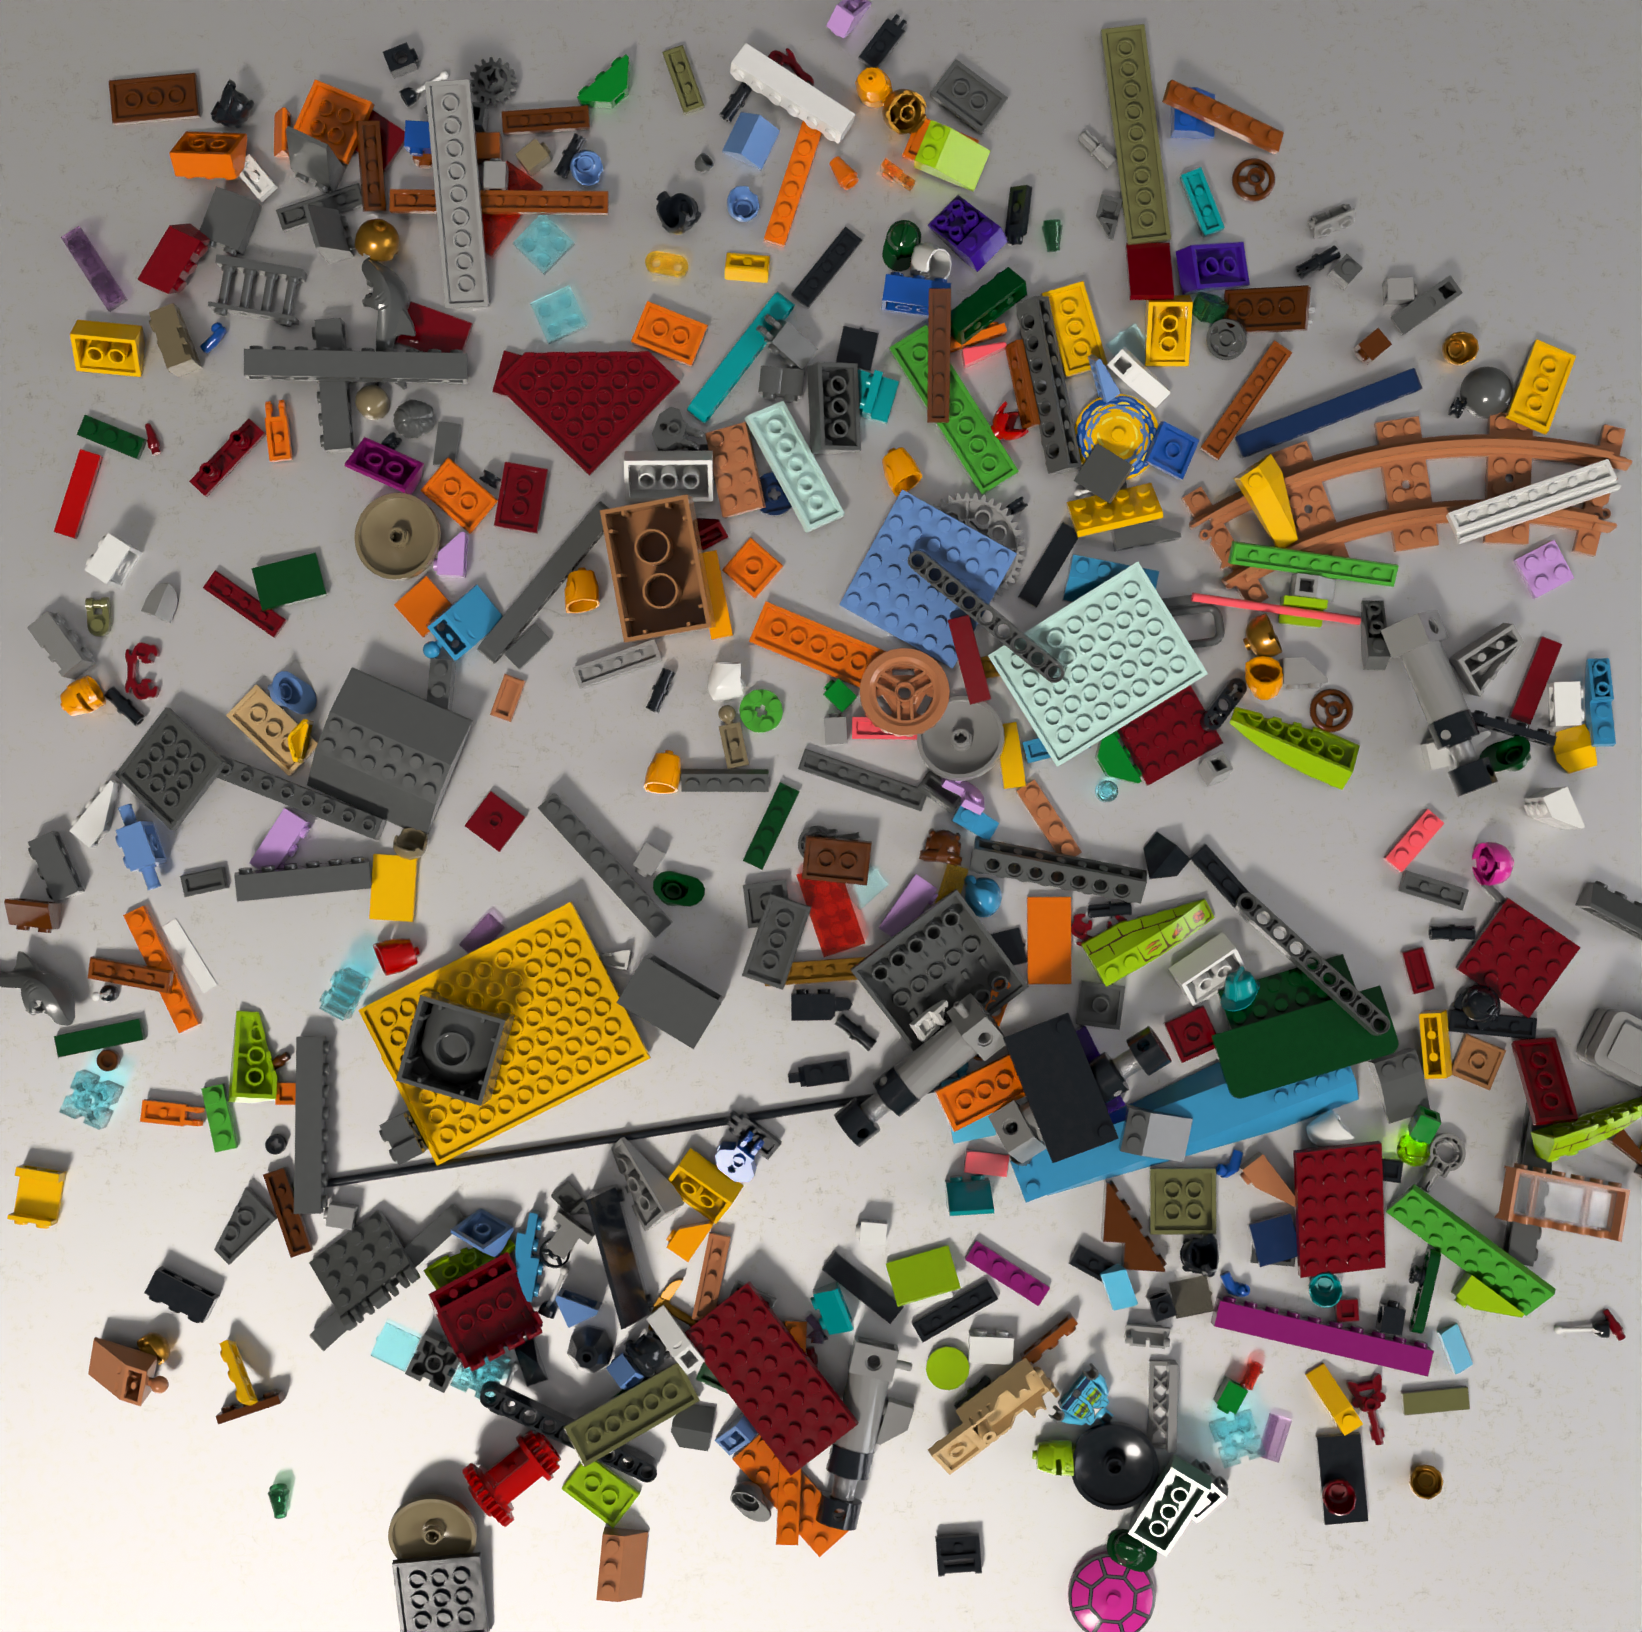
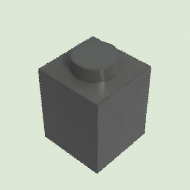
(1345, 271)

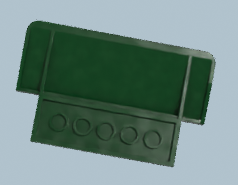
(1297, 1033)

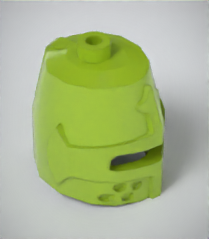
(1055, 1457)

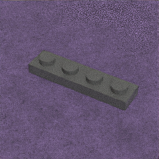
(724, 780)

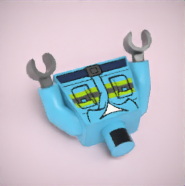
(1084, 1400)

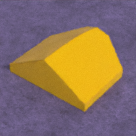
(299, 740)
(1574, 749)

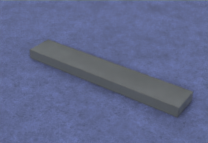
(862, 779)

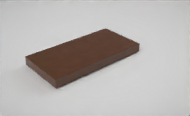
(154, 99)
(1269, 308)

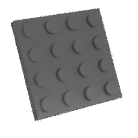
(171, 769)

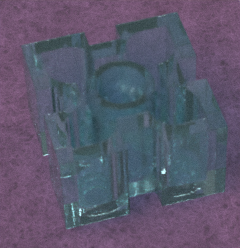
(344, 994)
(79, 1104)
(467, 1379)
(1231, 1450)

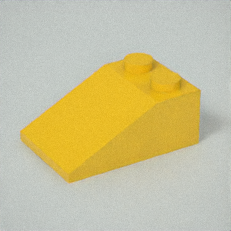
(1168, 331)

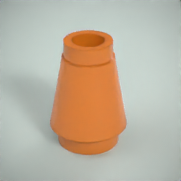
(844, 173)

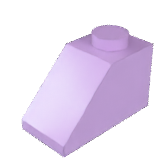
(847, 16)
(453, 558)

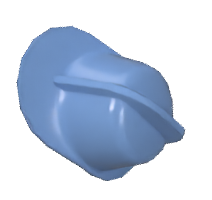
(292, 693)

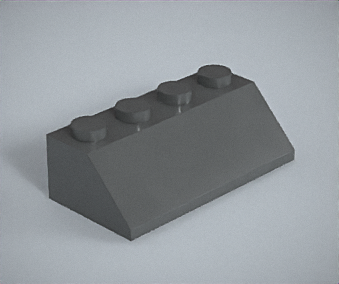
(834, 408)
(1612, 908)

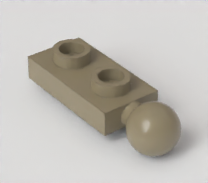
(732, 739)

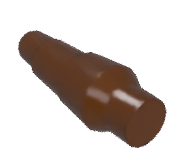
(280, 1060)

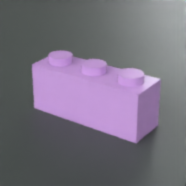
(281, 840)
(909, 905)

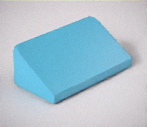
(1118, 1287)
(1455, 1348)

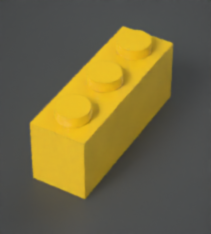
(1435, 1044)

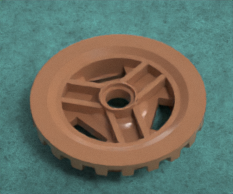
(927, 680)

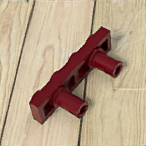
(227, 457)

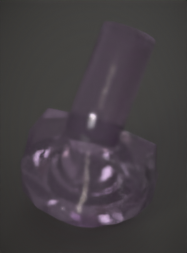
(817, 1335)

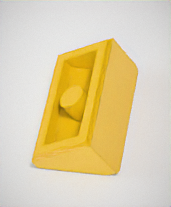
(747, 267)

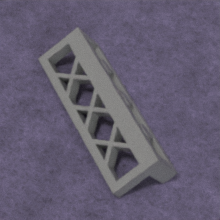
(1170, 1406)

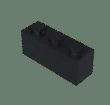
(181, 1295)

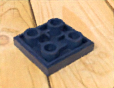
(1273, 1239)

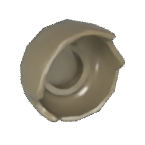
(372, 402)
(410, 843)

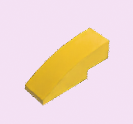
(1011, 759)

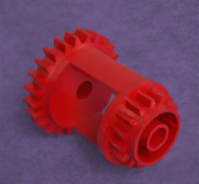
(512, 1475)

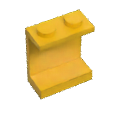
(38, 1196)

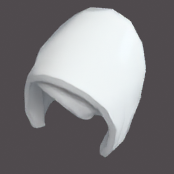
(930, 261)
(725, 681)
(1328, 1131)

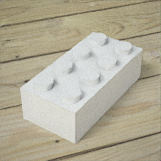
(668, 474)

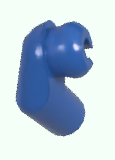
(1232, 1167)

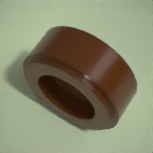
(108, 1060)

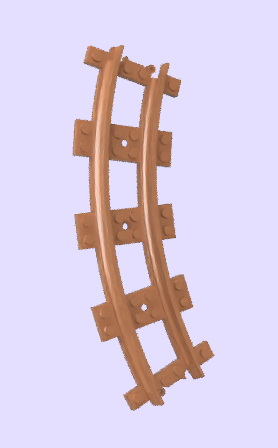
(1410, 511)

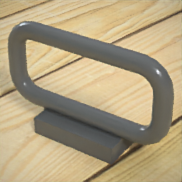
(1184, 606)

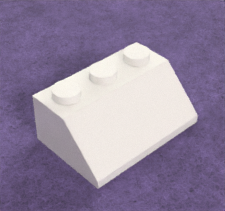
(1554, 808)
(1206, 968)

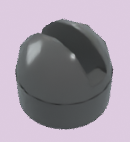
(703, 163)

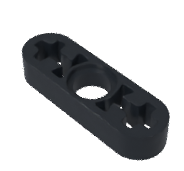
(1214, 706)

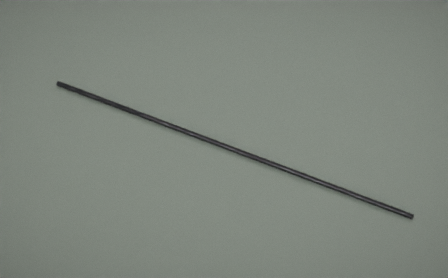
(588, 1142)

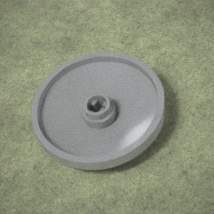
(963, 741)

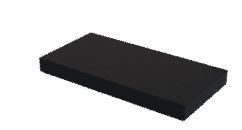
(1342, 1458)

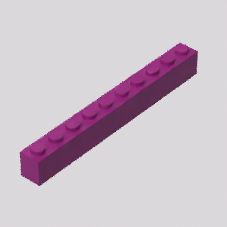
(1322, 1336)

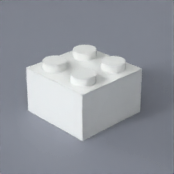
(112, 560)

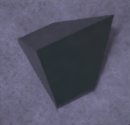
(1163, 857)

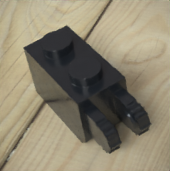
(816, 1006)

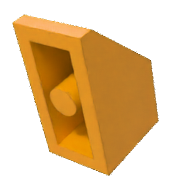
(688, 1238)

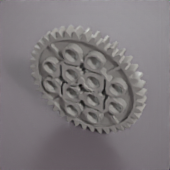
(968, 510)

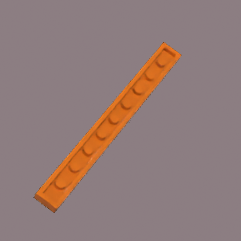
(789, 1485)

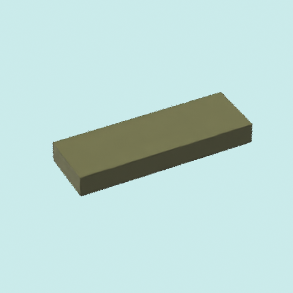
(683, 79)
(1435, 1400)

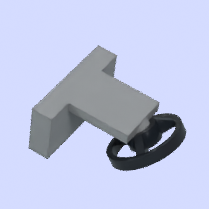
(564, 1239)

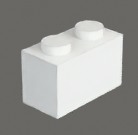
(1565, 704)
(990, 1347)

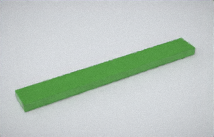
(1312, 563)

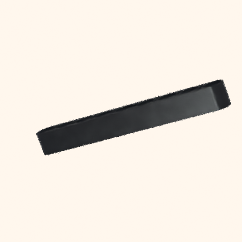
(556, 1430)

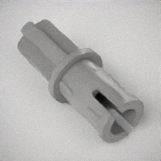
(1096, 148)

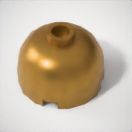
(904, 111)
(377, 240)
(1261, 637)

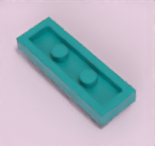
(1202, 202)

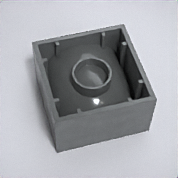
(670, 1000)
(455, 1049)

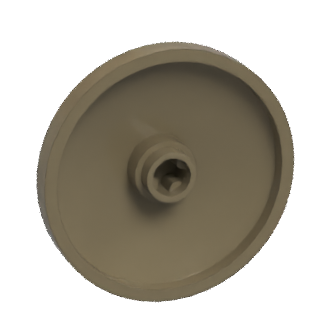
(397, 536)
(431, 1527)

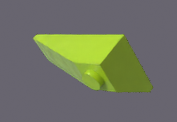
(251, 1064)

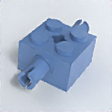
(140, 846)

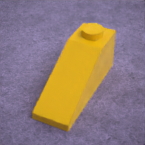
(1333, 1399)

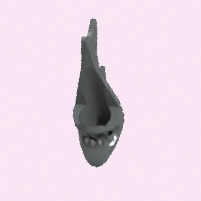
(391, 301)
(43, 986)

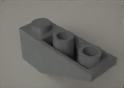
(1426, 305)
(1373, 646)

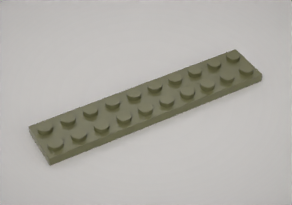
(1135, 134)

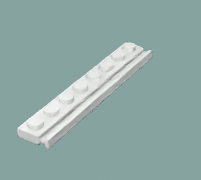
(1533, 501)

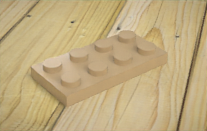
(268, 727)

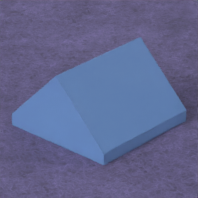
(751, 140)
(484, 1232)
(576, 1307)

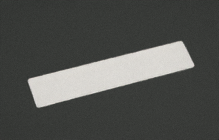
(189, 956)

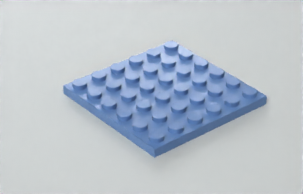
(903, 601)

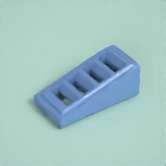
(1103, 381)

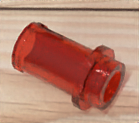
(1252, 1374)

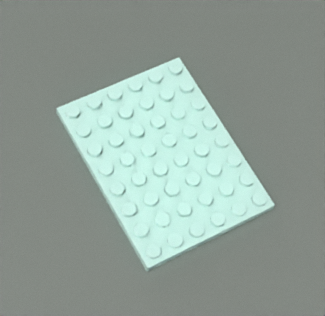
(1118, 663)

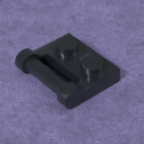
(958, 1547)

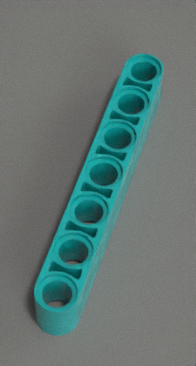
(738, 360)

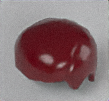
(1339, 1497)

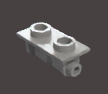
(1340, 218)
(1137, 1334)

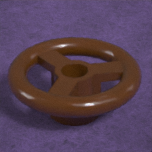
(1257, 172)
(1339, 707)

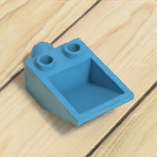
(464, 620)

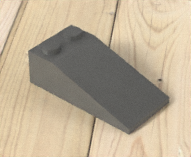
(313, 161)

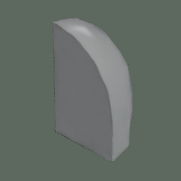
(161, 602)

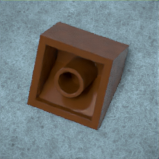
(33, 913)

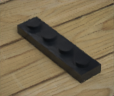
(1502, 726)

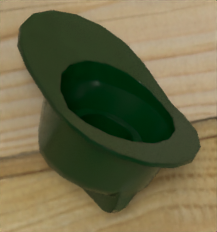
(900, 244)
(1508, 754)
(678, 889)
(1130, 1551)

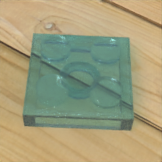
(543, 243)
(559, 314)

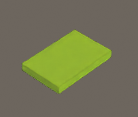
(923, 1275)
(601, 1491)

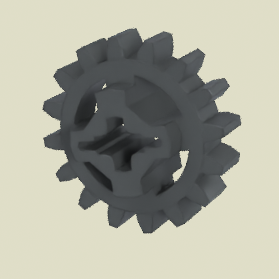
(484, 77)

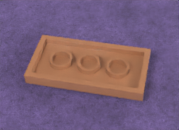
(735, 470)

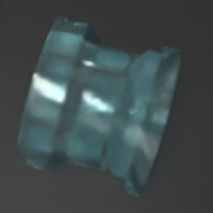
(1106, 791)

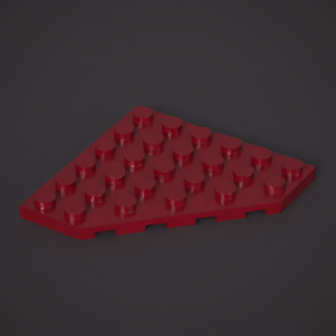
(588, 398)

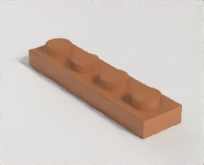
(1047, 819)
(711, 1275)

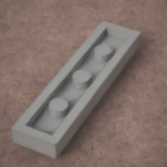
(617, 664)

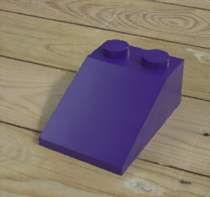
(1212, 267)

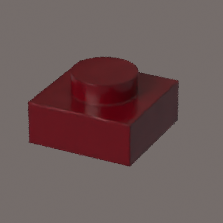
(1347, 1310)

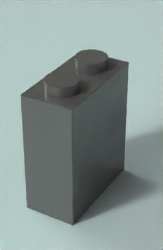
(230, 221)

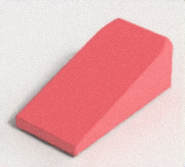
(975, 354)
(986, 1163)

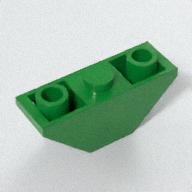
(609, 86)
(1115, 760)

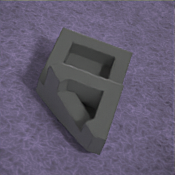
(1108, 213)
(570, 1199)

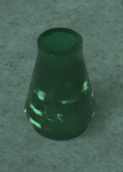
(1052, 234)
(279, 1497)

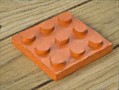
(332, 118)

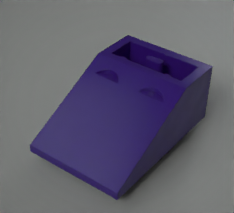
(968, 233)

